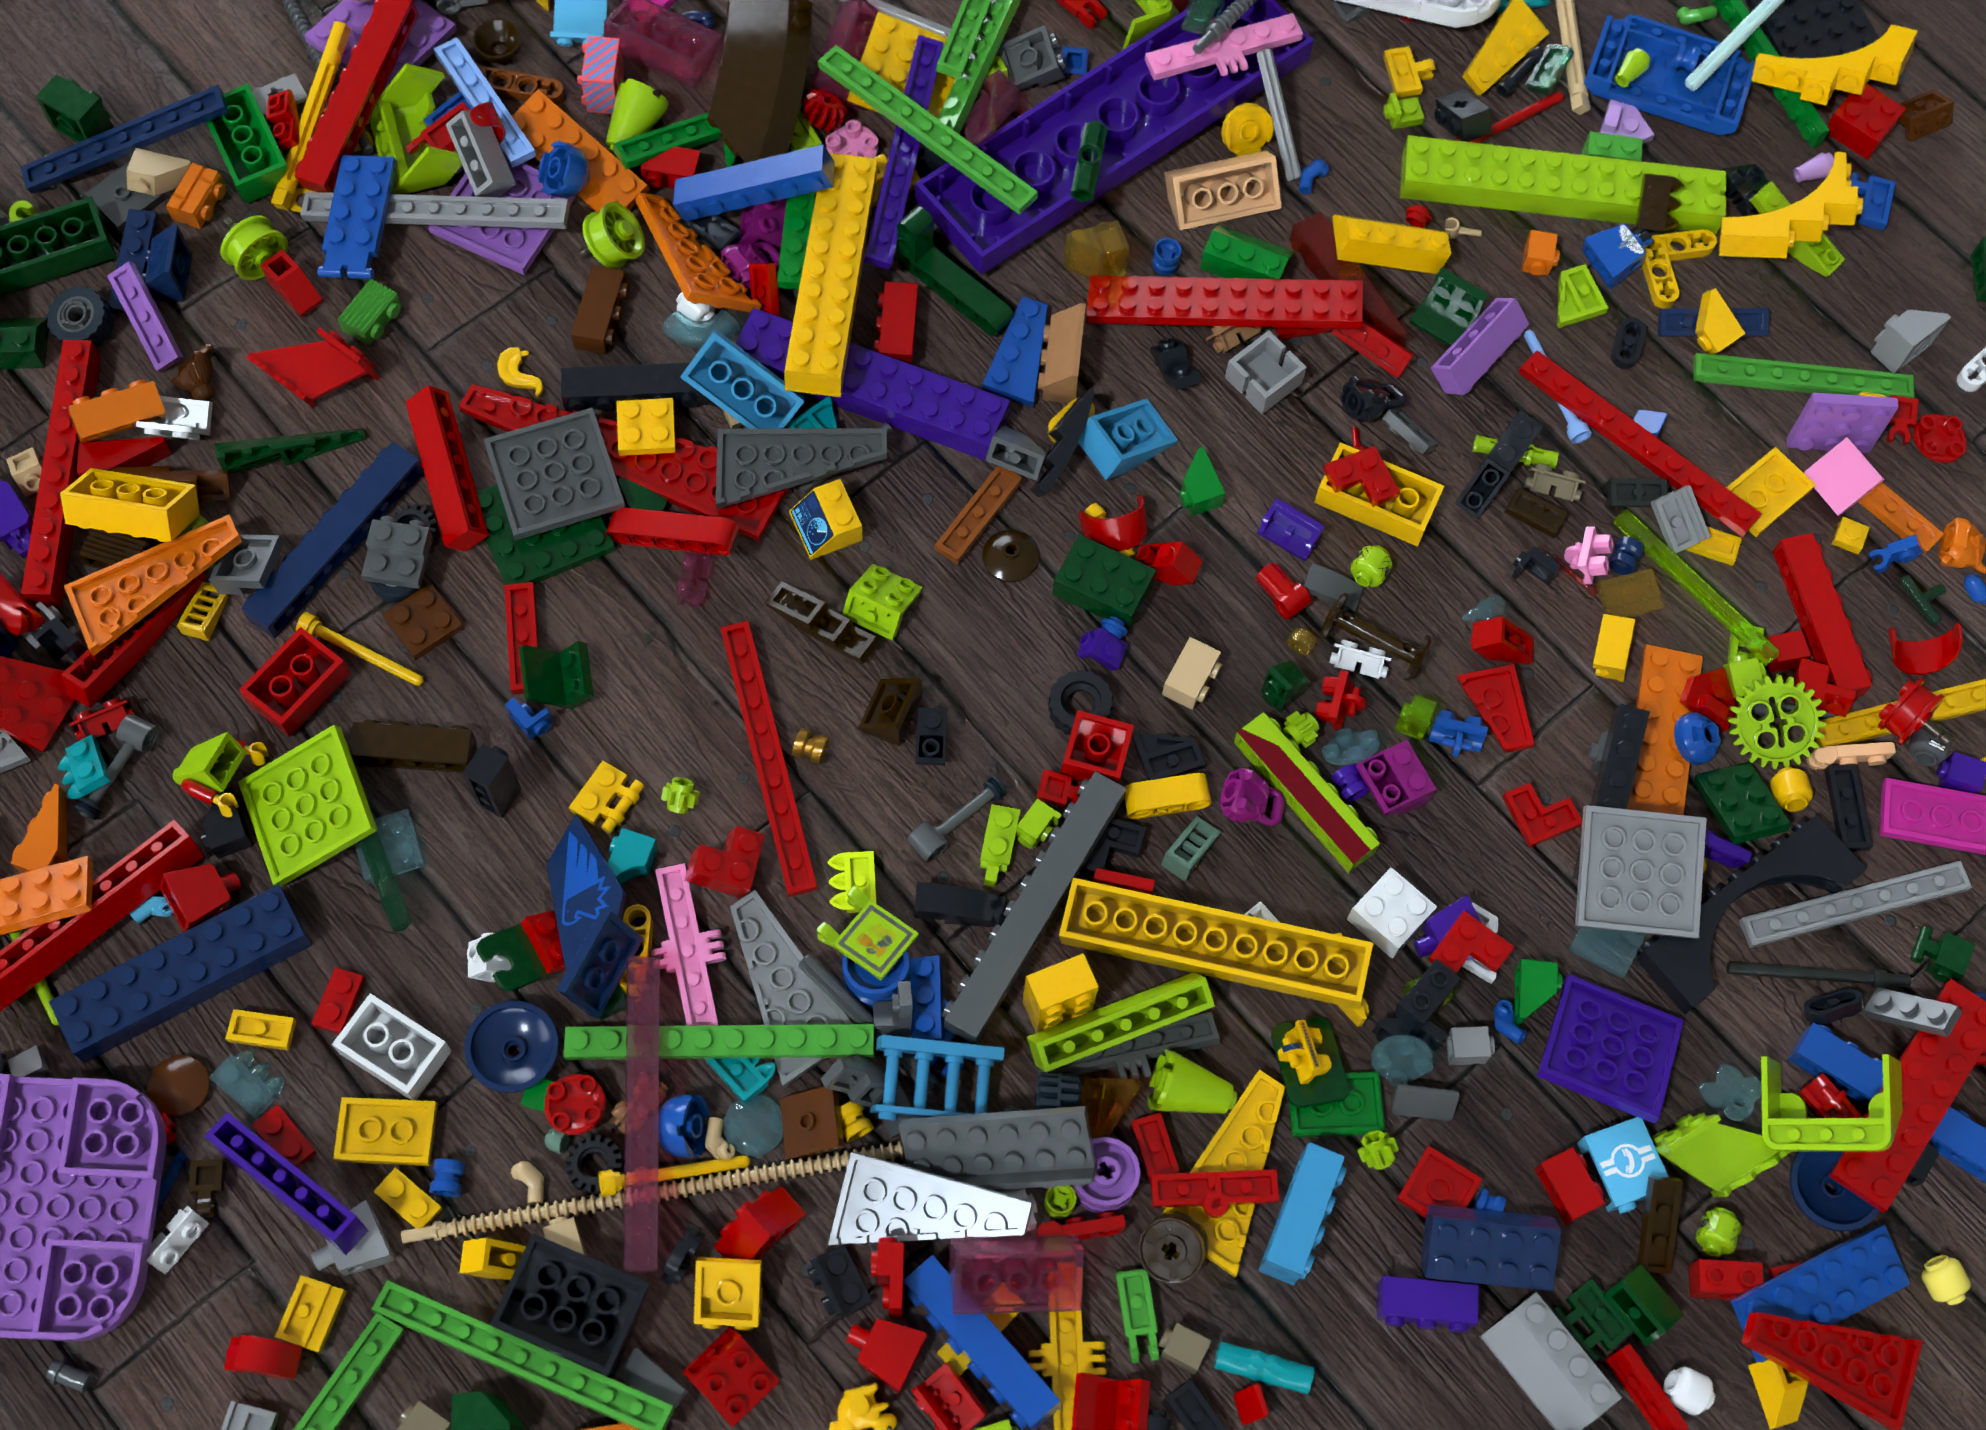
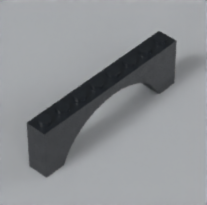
(1807, 857)

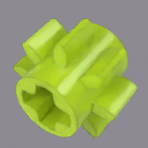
(1301, 728)
(680, 795)
(1378, 1149)

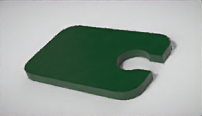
(517, 948)
(1323, 1088)

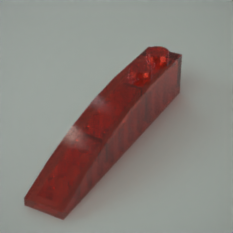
(1317, 246)

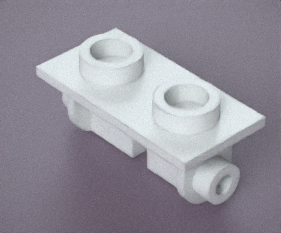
(1371, 661)
(184, 1229)

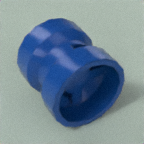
(1166, 256)
(447, 1177)

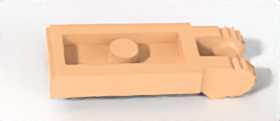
(1872, 753)

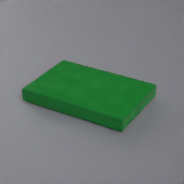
(1351, 1117)

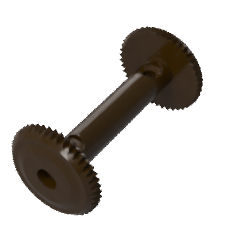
(1375, 636)

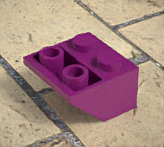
(1397, 779)

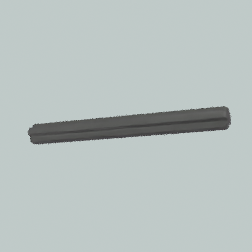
(854, 1009)

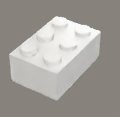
(392, 1047)

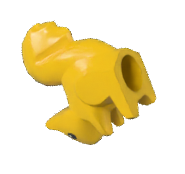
(861, 1411)

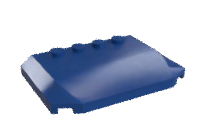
(1662, 88)

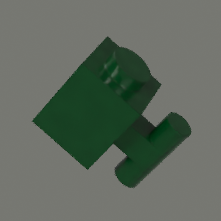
(1947, 955)

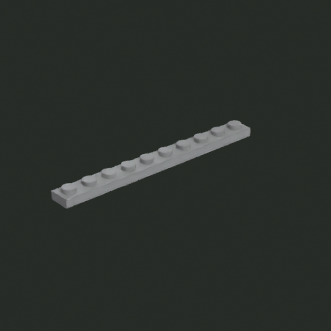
(456, 210)

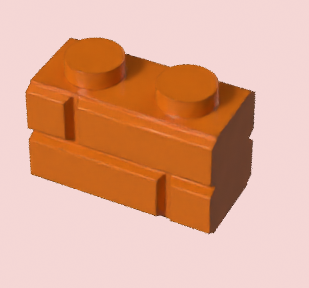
(196, 196)

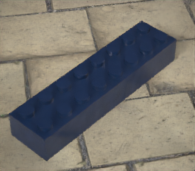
(179, 974)

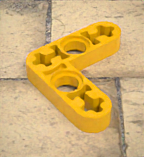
(1665, 254)

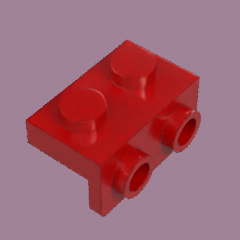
(949, 1400)

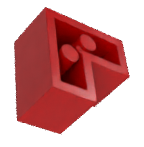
(730, 869)
(759, 1225)

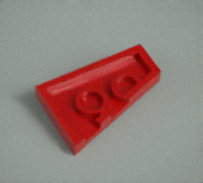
(1500, 705)

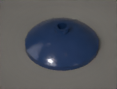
(509, 1027)
(1832, 1211)

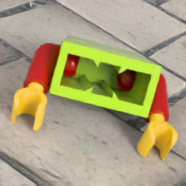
(211, 767)

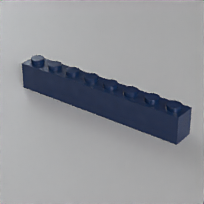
(332, 539)

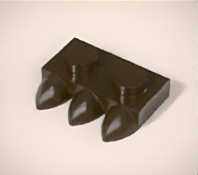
(1656, 202)

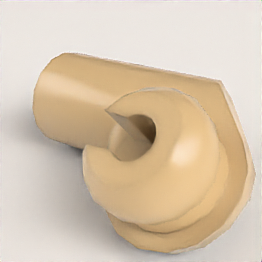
(533, 1178)

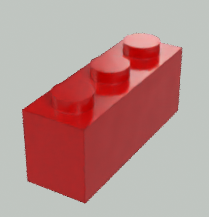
(897, 321)

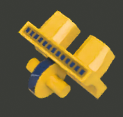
(1301, 1052)

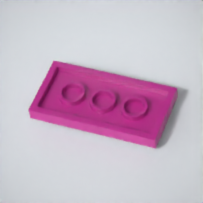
(1933, 816)

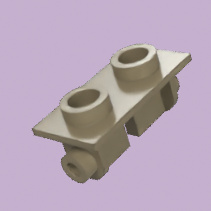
(1565, 484)

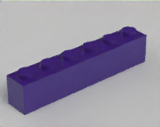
(287, 1183)

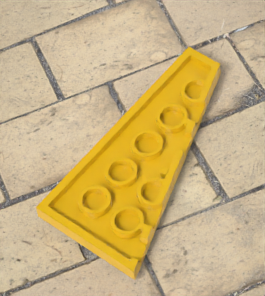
(1237, 1146)

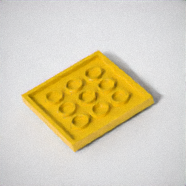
(890, 57)

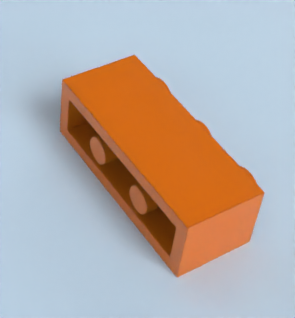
(116, 410)

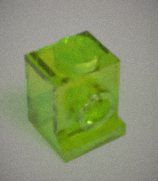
(1415, 717)

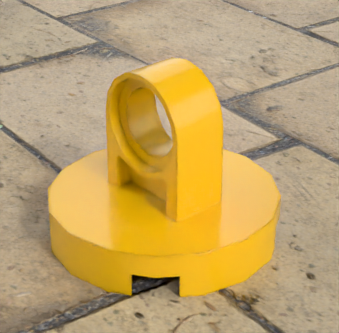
(1247, 129)

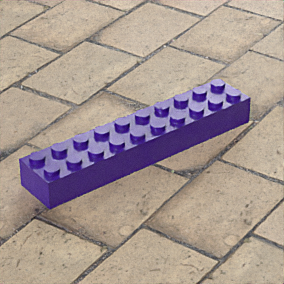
(892, 390)

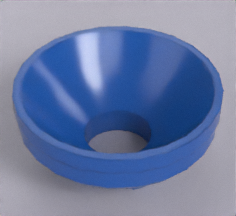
(1691, 738)

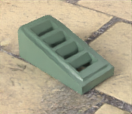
(1179, 862)

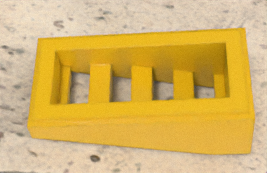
(205, 630)

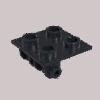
(1742, 185)

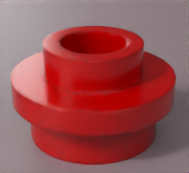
(1418, 216)

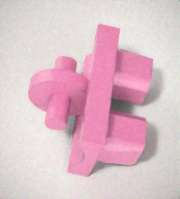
(1586, 554)

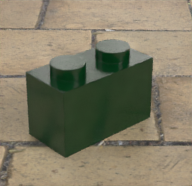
(1643, 1305)

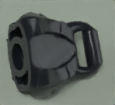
(1368, 400)

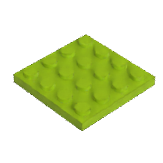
(307, 806)

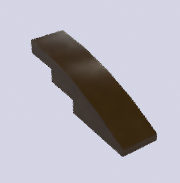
(821, 623)

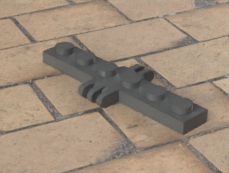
(1179, 1036)

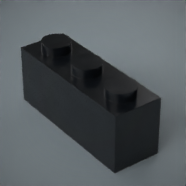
(492, 780)

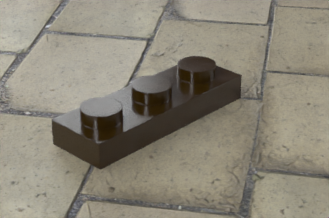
(1660, 1224)

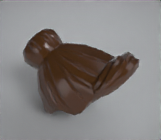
(196, 374)

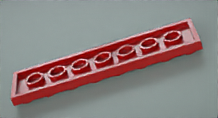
(1931, 1078)

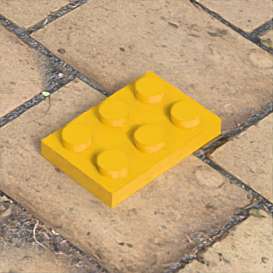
(1771, 488)
(385, 1131)

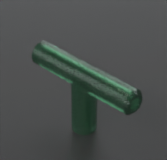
(1922, 598)

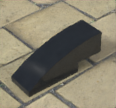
(959, 905)

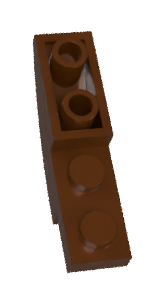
(209, 483)

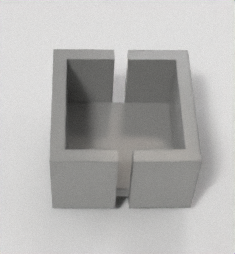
(1260, 373)

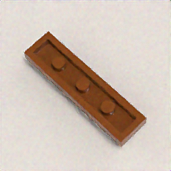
(978, 514)

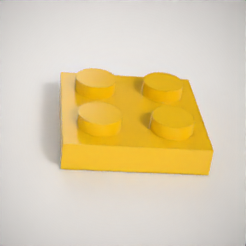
(646, 426)

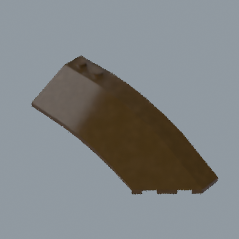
(761, 75)

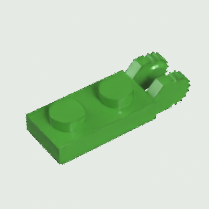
(1137, 1311)

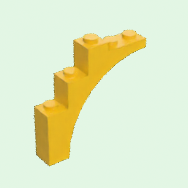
(1847, 72)
(1773, 232)

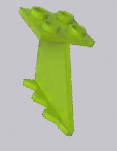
(1715, 1152)

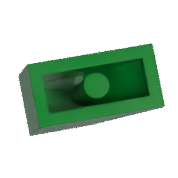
(1201, 486)
(1534, 987)

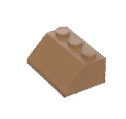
(1062, 355)

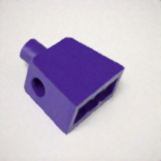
(1439, 924)

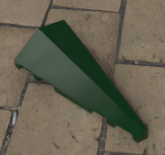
(292, 449)

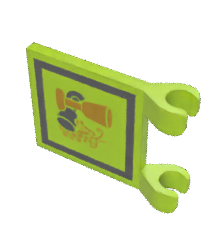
(872, 938)

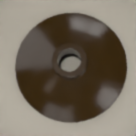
(1010, 566)

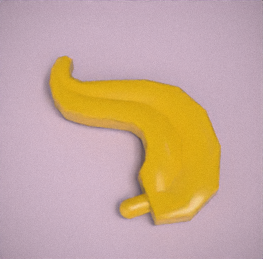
(508, 371)

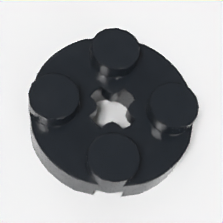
(677, 1265)

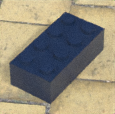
(1490, 1247)

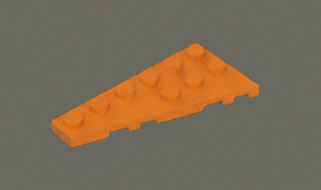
(695, 267)
(129, 590)

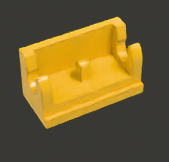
(1613, 647)

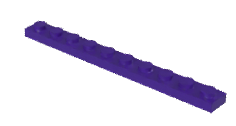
(902, 158)

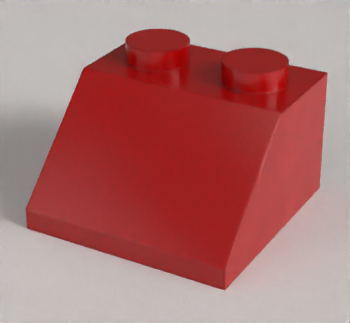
(1096, 746)

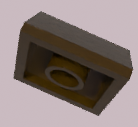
(892, 709)

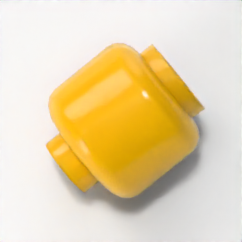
(1791, 789)

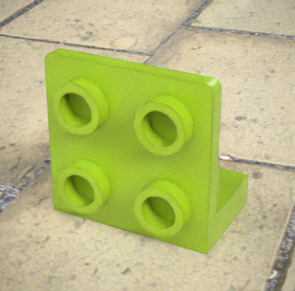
(880, 600)

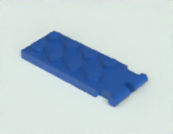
(357, 216)

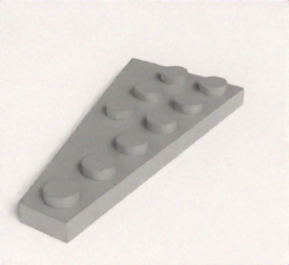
(779, 984)

